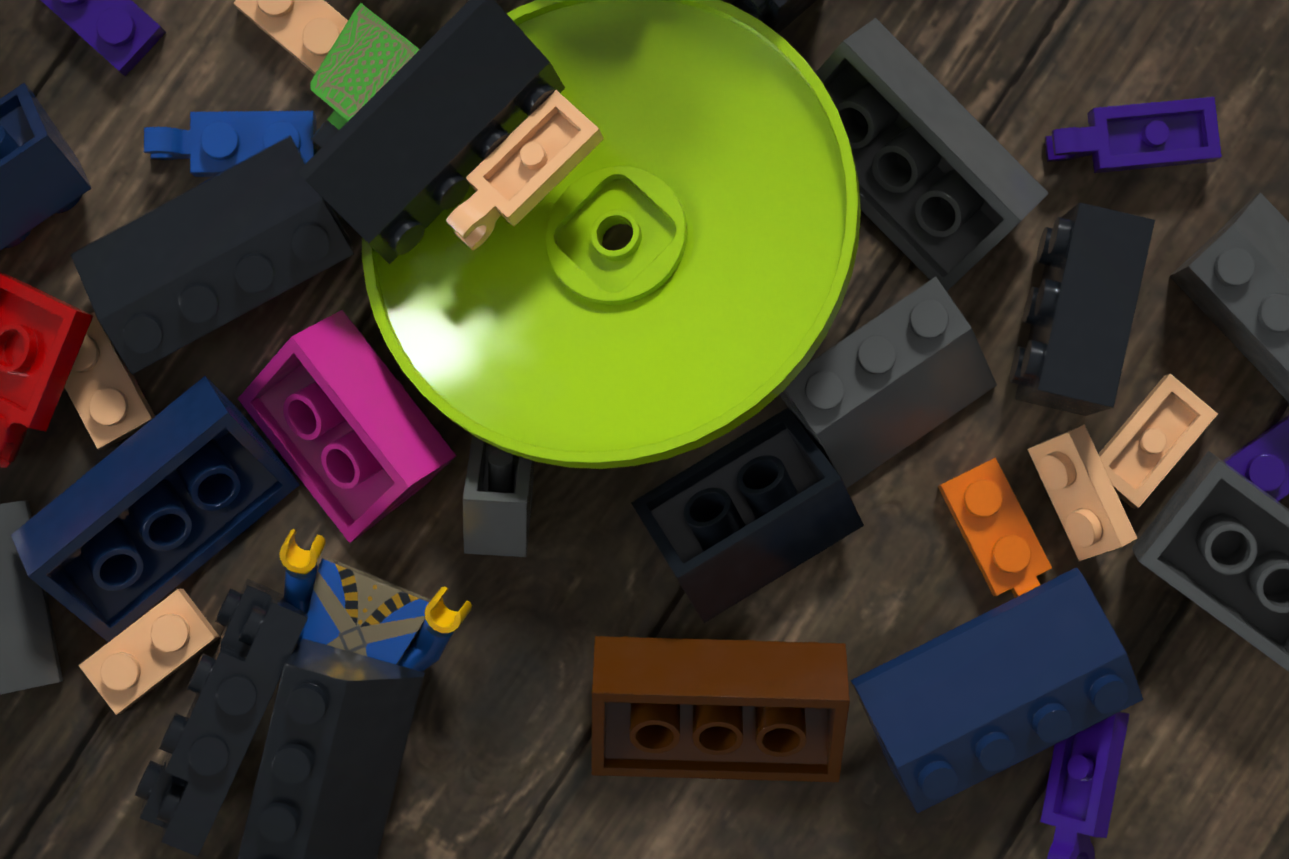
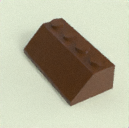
(719, 709)

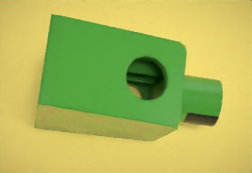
(357, 68)

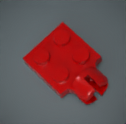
(36, 357)

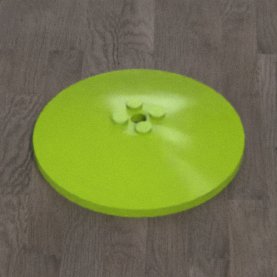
(733, 264)

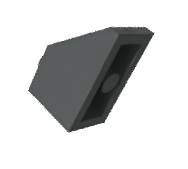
(497, 501)

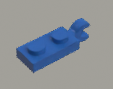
(229, 137)

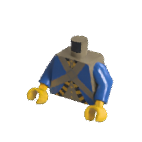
(364, 611)

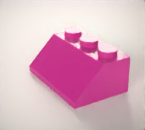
(345, 424)

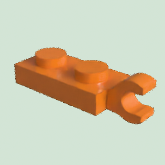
(995, 529)

